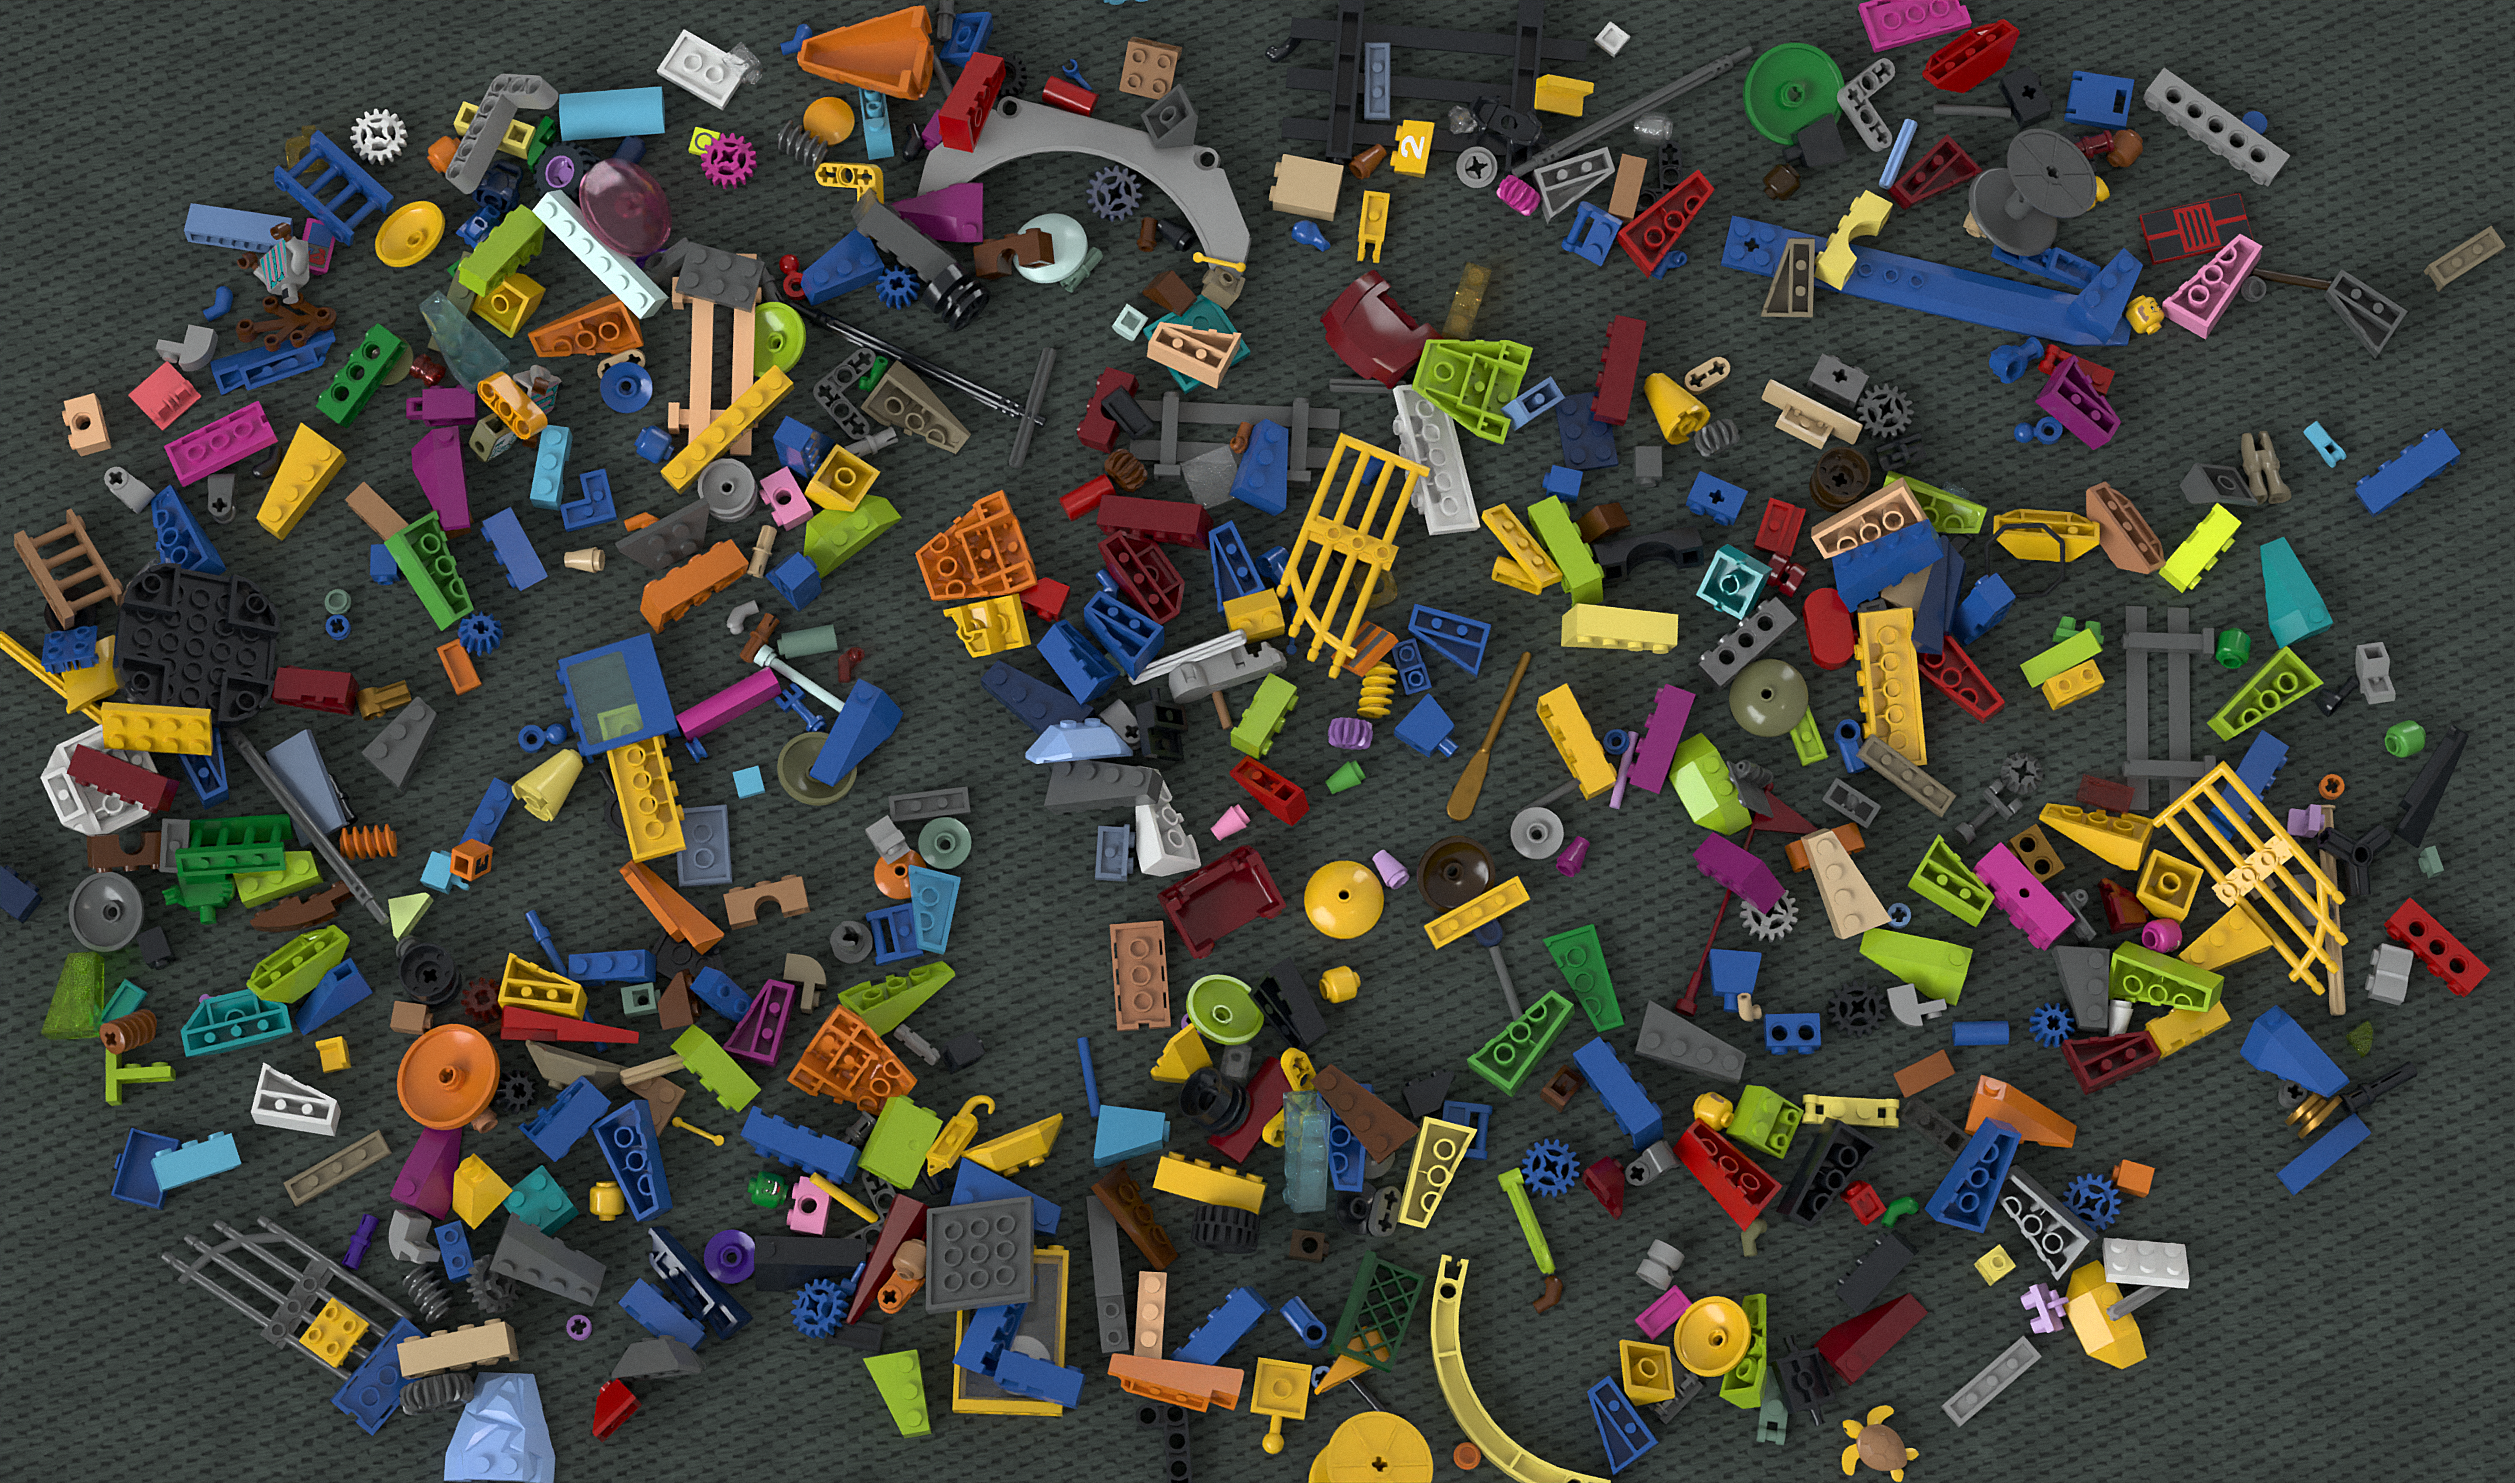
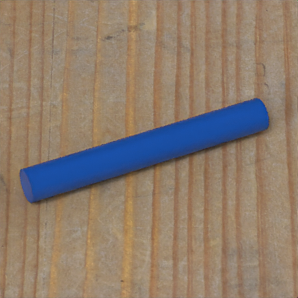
(1089, 1076)

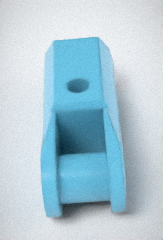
(2321, 441)

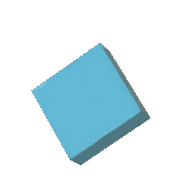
(749, 782)

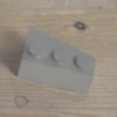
(1571, 180)

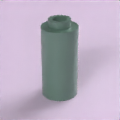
(808, 641)

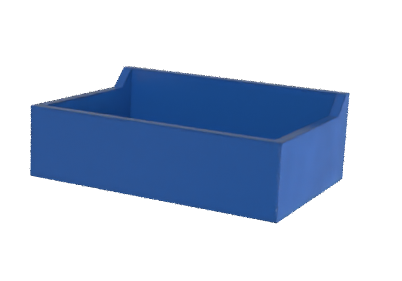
(135, 1173)

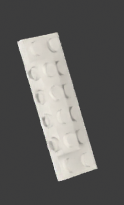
(1432, 441)

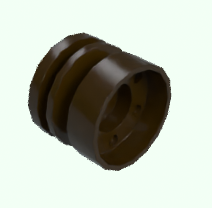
(1839, 465)

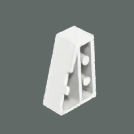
(292, 1105)

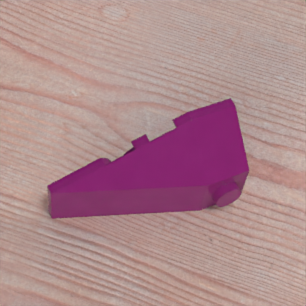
(948, 213)
(441, 471)
(429, 1172)

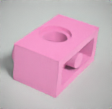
(783, 484)
(812, 1223)

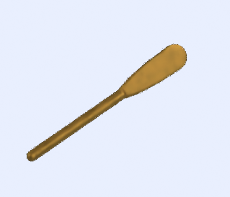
(1471, 781)

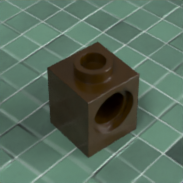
(1299, 1238)

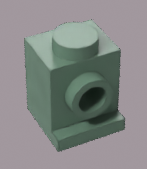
(632, 995)

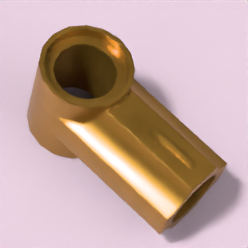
(378, 701)

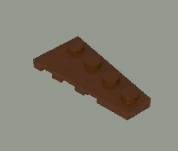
(1366, 1116)
(1136, 1218)

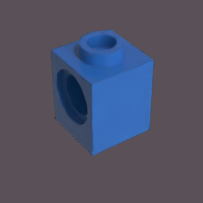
(1563, 483)
(383, 565)

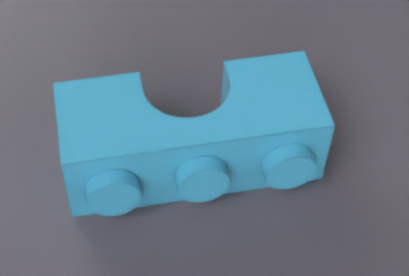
(548, 474)

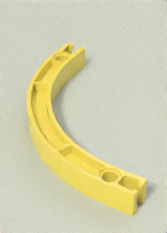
(1466, 1406)

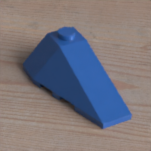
(181, 536)
(2286, 1050)

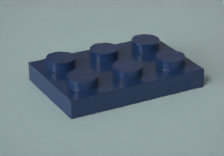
(1584, 441)

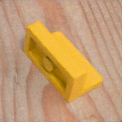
(1561, 94)

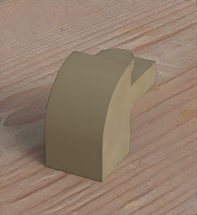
(805, 972)

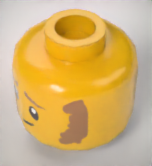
(2144, 315)
(1714, 1110)

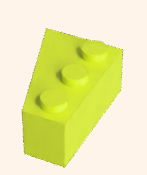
(2200, 549)

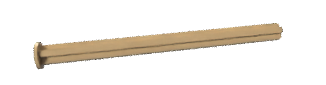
(2336, 980)

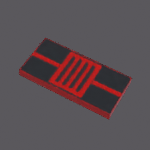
(2194, 228)

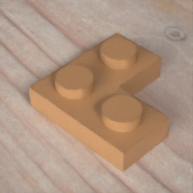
(662, 1098)

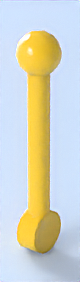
(1198, 257)
(718, 1140)

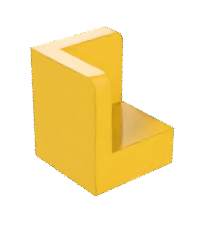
(334, 1054)

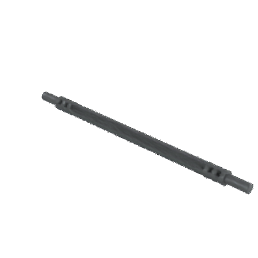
(1632, 112)
(305, 822)

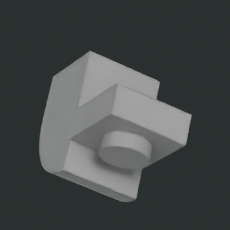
(194, 353)
(2372, 673)
(887, 840)
(1906, 1007)
(409, 1235)

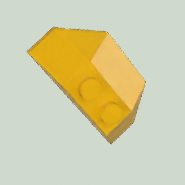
(2036, 544)
(1017, 1148)
(2103, 1339)

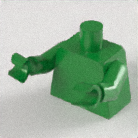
(202, 894)

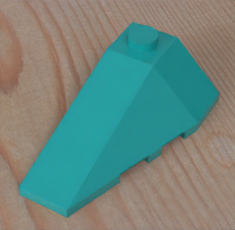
(2291, 598)

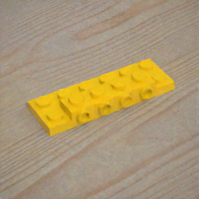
(1891, 681)
(648, 798)

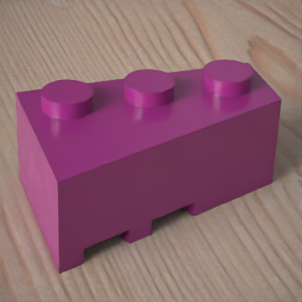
(2077, 404)
(764, 1026)

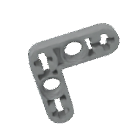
(1860, 96)

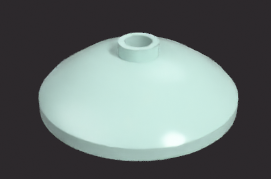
(1069, 247)

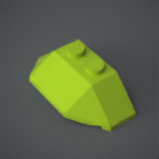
(838, 534)
(1706, 788)
(298, 965)

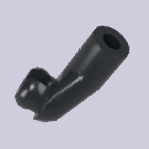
(914, 143)
(270, 466)

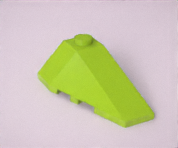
(891, 1002)

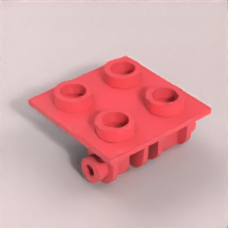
(165, 395)

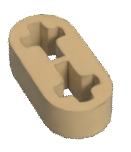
(621, 357)
(1703, 371)

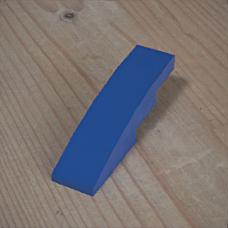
(2052, 264)
(2323, 1154)

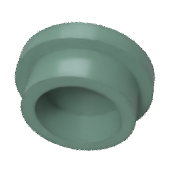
(338, 602)

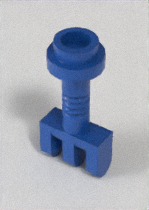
(815, 724)

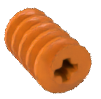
(368, 842)

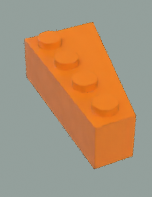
(692, 583)

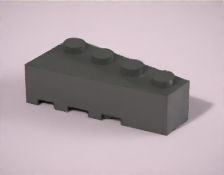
(900, 237)
(1100, 785)
(2047, 1223)

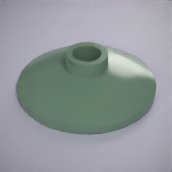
(944, 830)

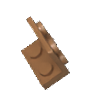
(1149, 68)

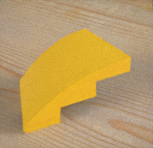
(991, 625)
(91, 683)

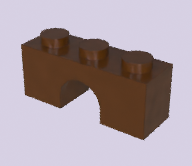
(995, 256)
(105, 852)

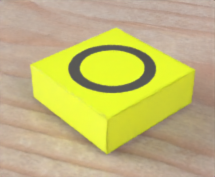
(700, 138)

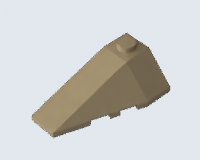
(910, 404)

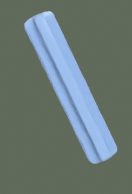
(1898, 154)

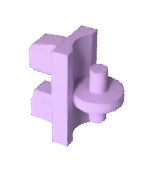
(2049, 1308)

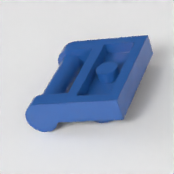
(1600, 237)
(902, 930)
(1459, 1114)

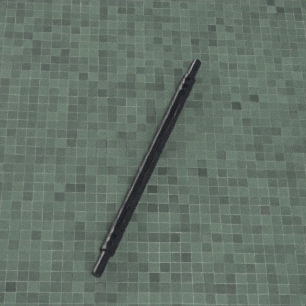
(916, 363)

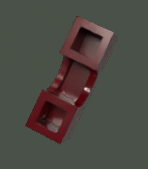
(1095, 429)

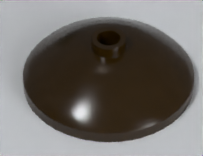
(1472, 874)

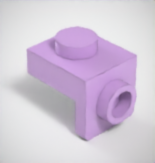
(2305, 822)

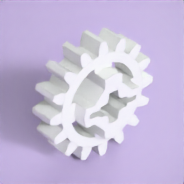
(379, 125)

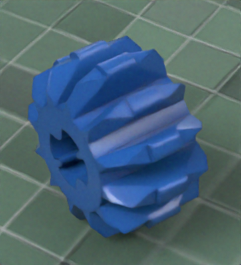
(900, 295)
(486, 641)
(2041, 1021)

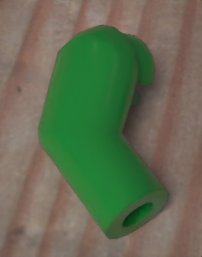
(875, 376)
(1899, 1207)

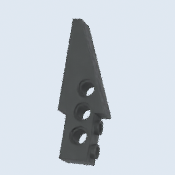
(1107, 1278)

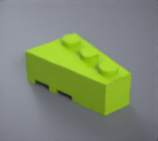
(1950, 884)
(715, 1068)
(903, 1390)

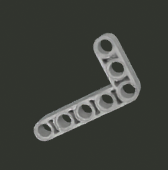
(490, 123)

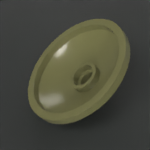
(1772, 715)
(795, 766)

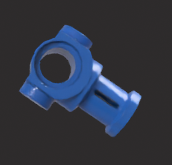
(2011, 361)

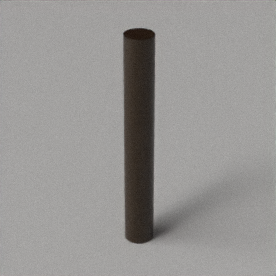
(2291, 279)

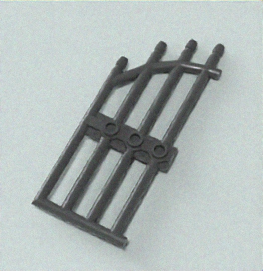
(300, 1299)

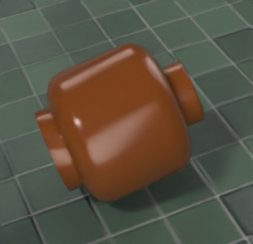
(2127, 148)

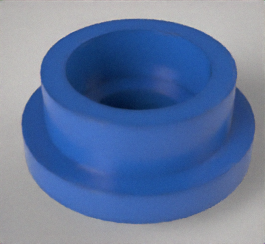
(1614, 735)

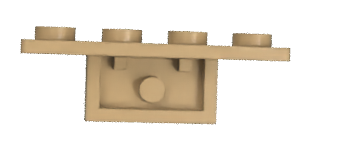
(1808, 418)

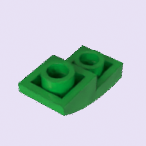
(544, 135)

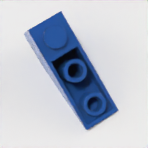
(334, 994)

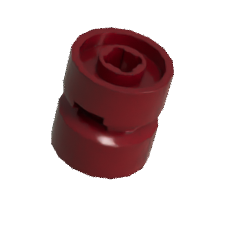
(1780, 564)

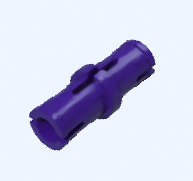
(360, 1241)

